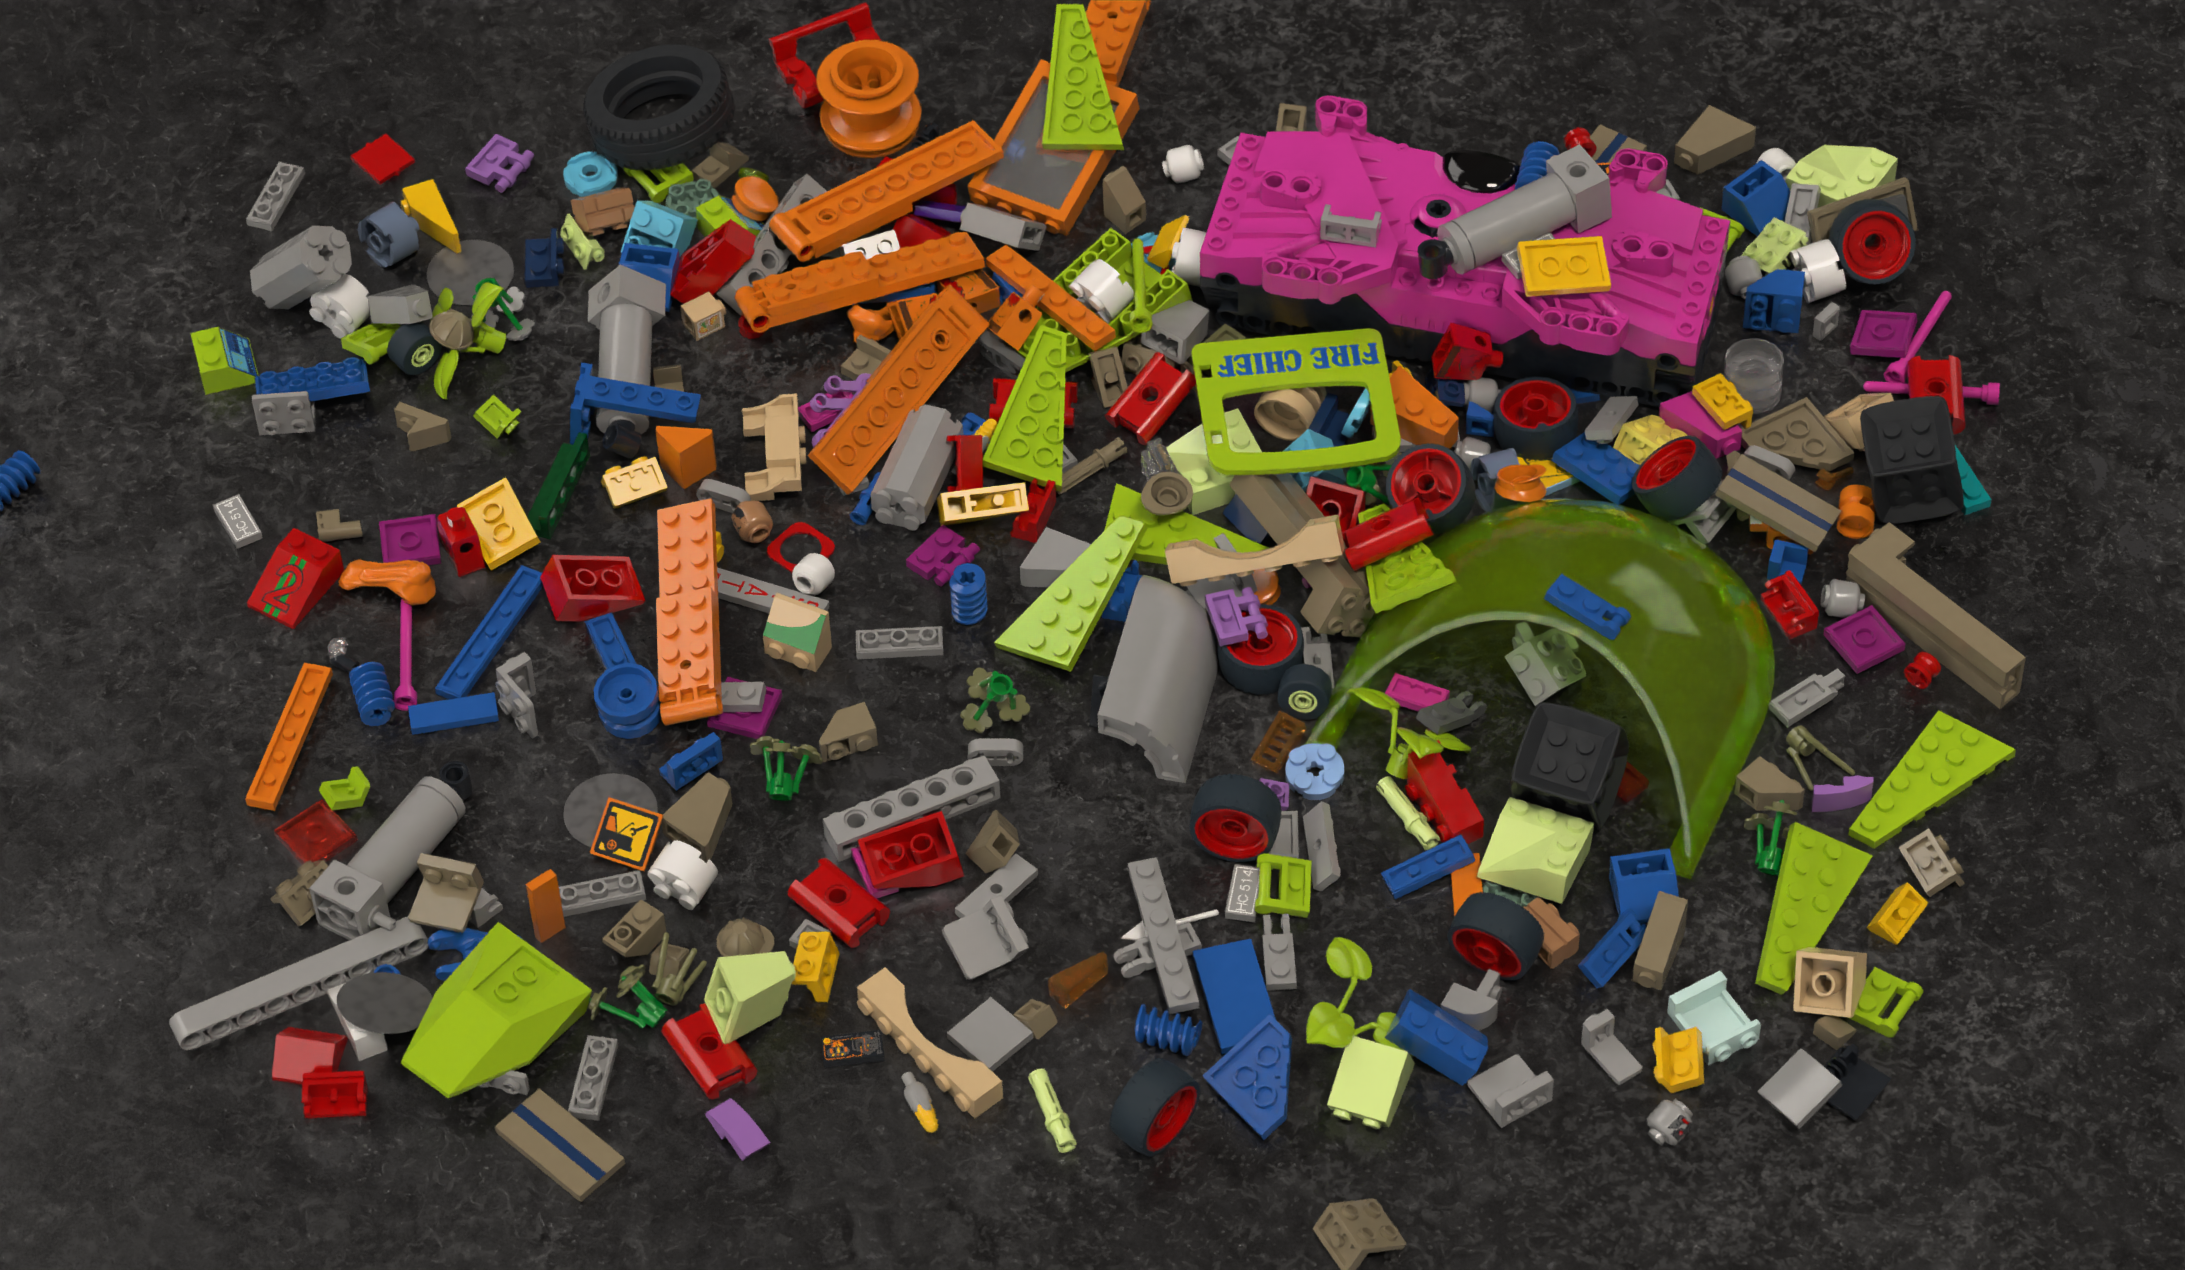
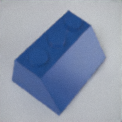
(1437, 1038)

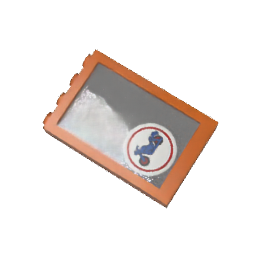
(1042, 182)

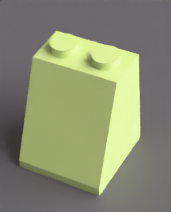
(748, 991)
(1370, 1082)

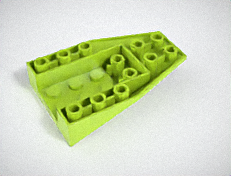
(1160, 289)
(494, 1014)

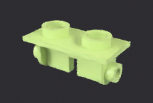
(580, 243)

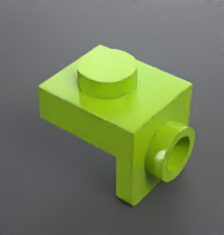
(497, 417)
(346, 792)

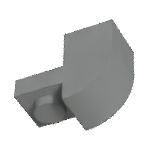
(1475, 1007)

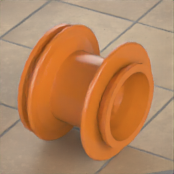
(869, 98)

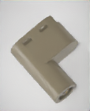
(332, 529)

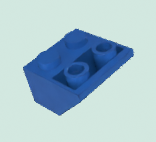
(1756, 197)
(653, 262)
(1775, 302)
(1639, 878)

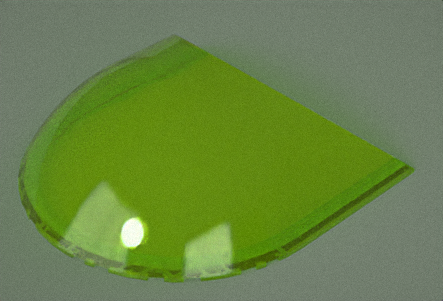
(1689, 651)

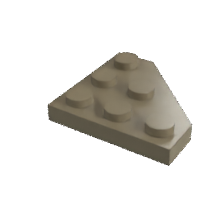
(1799, 435)

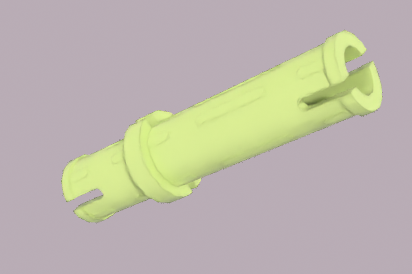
(1414, 821)
(1056, 1120)

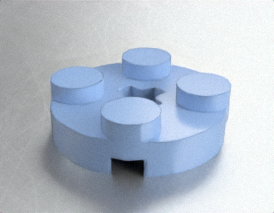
(1314, 755)

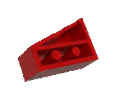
(712, 261)
(1441, 799)

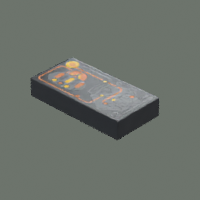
(852, 1048)

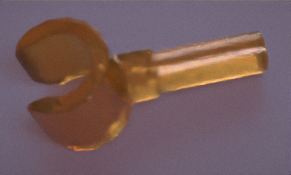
(1828, 480)

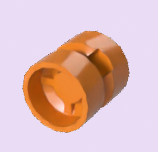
(1857, 512)

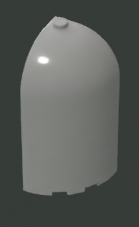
(1161, 677)

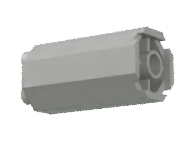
(301, 267)
(916, 468)

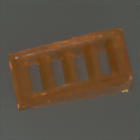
(1281, 721)
(1075, 981)

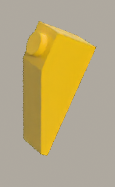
(428, 209)
(981, 503)

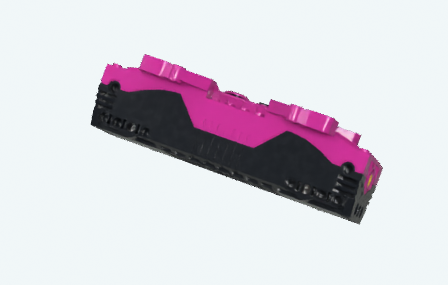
(1280, 279)

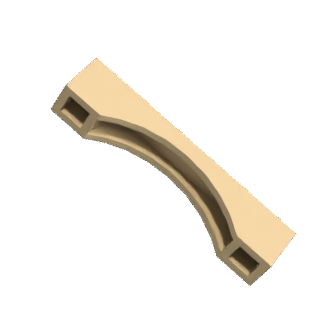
(1195, 560)
(968, 1081)

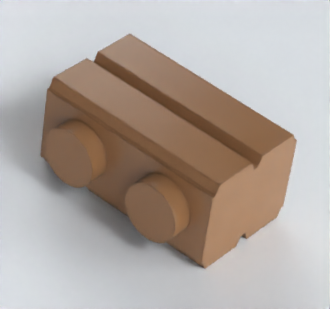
(603, 210)
(1560, 937)

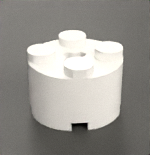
(1188, 256)
(1820, 269)
(1102, 290)
(341, 306)
(682, 874)

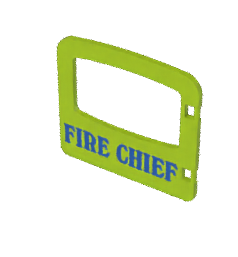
(1292, 363)

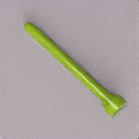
(1140, 317)

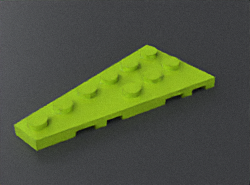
(1077, 96)
(1032, 423)
(1169, 528)
(1403, 574)
(1067, 611)
(1930, 773)
(1809, 892)

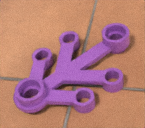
(836, 403)

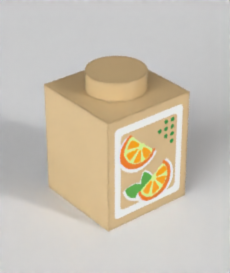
(703, 315)

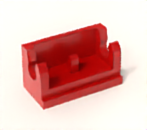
(968, 462)
(1031, 523)
(1790, 605)
(334, 1094)

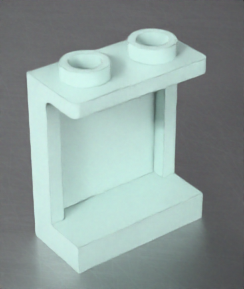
(1716, 1015)

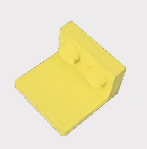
(1643, 436)

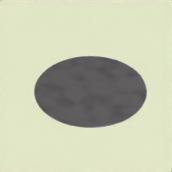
(467, 268)
(588, 800)
(384, 1002)

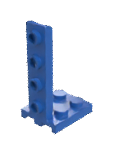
(626, 397)

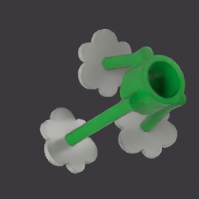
(507, 303)

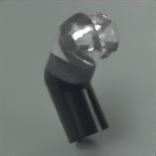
(338, 656)

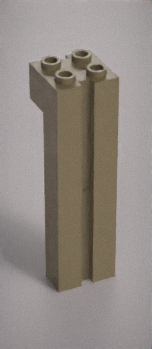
(1339, 593)
(1932, 618)

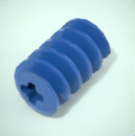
(1534, 162)
(13, 475)
(968, 594)
(372, 693)
(1166, 1032)

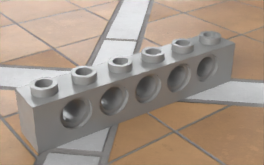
(766, 252)
(958, 791)

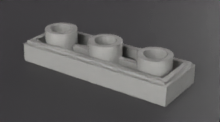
(275, 196)
(1611, 418)
(899, 642)
(1321, 846)
(1005, 882)
(602, 893)
(593, 1077)

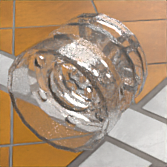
(1756, 372)

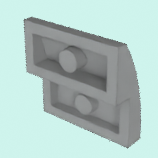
(1800, 1088)

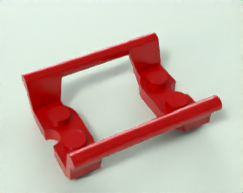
(797, 71)

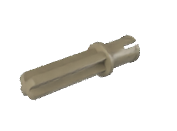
(1093, 463)

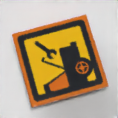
(626, 834)

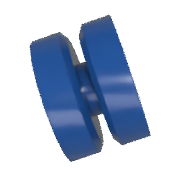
(627, 700)

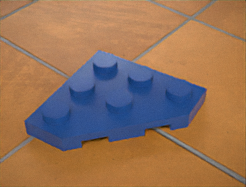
(1256, 1076)

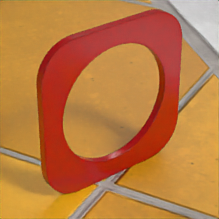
(773, 549)

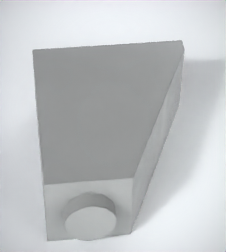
(1002, 226)
(400, 306)
(1177, 330)
(1050, 558)

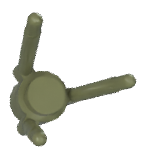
(1804, 743)
(671, 989)

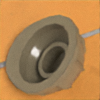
(452, 329)
(1166, 494)
(744, 938)

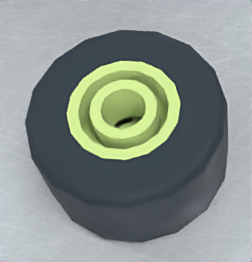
(413, 348)
(1304, 691)

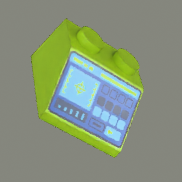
(720, 210)
(223, 359)

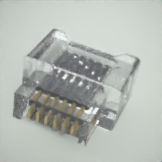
(1156, 459)

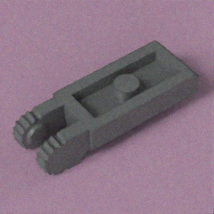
(1000, 355)
(1451, 713)

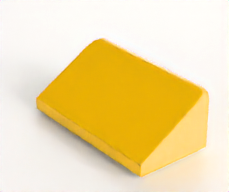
(1163, 246)
(1898, 914)

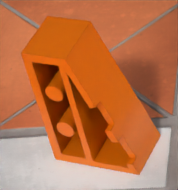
(1420, 414)

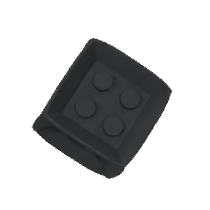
(1911, 459)
(1570, 762)

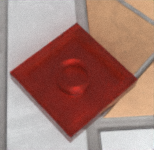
(315, 834)

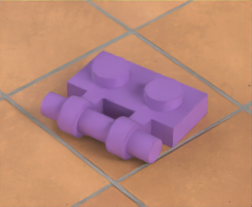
(493, 158)
(1227, 616)

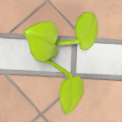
(485, 338)
(1420, 744)
(1327, 1023)

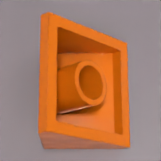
(686, 453)

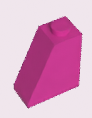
(1692, 418)

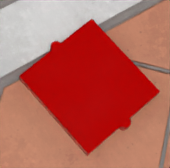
(382, 159)

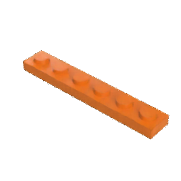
(1055, 302)
(289, 736)

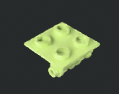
(1775, 245)

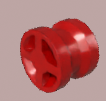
(1581, 137)
(1922, 670)

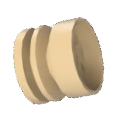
(1288, 411)

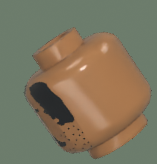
(752, 521)

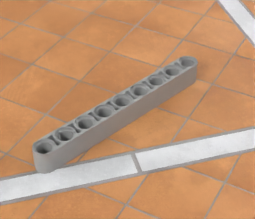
(296, 984)

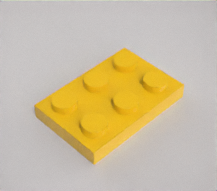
(1563, 266)
(500, 523)

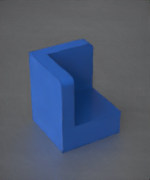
(1787, 557)

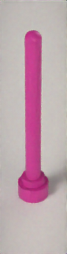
(1898, 370)
(1988, 393)
(405, 693)

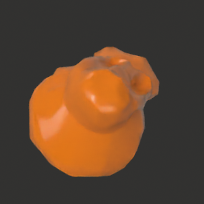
(870, 323)
(405, 578)

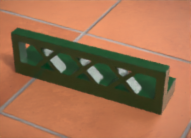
(559, 486)

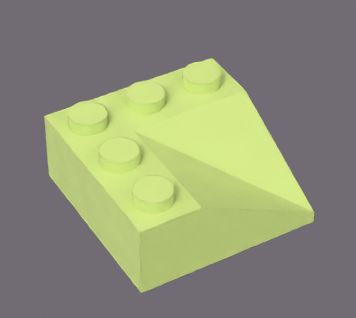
(1843, 171)
(1191, 461)
(1536, 850)

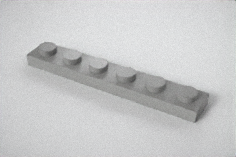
(1163, 936)

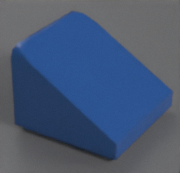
(1479, 421)

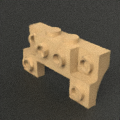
(783, 436)

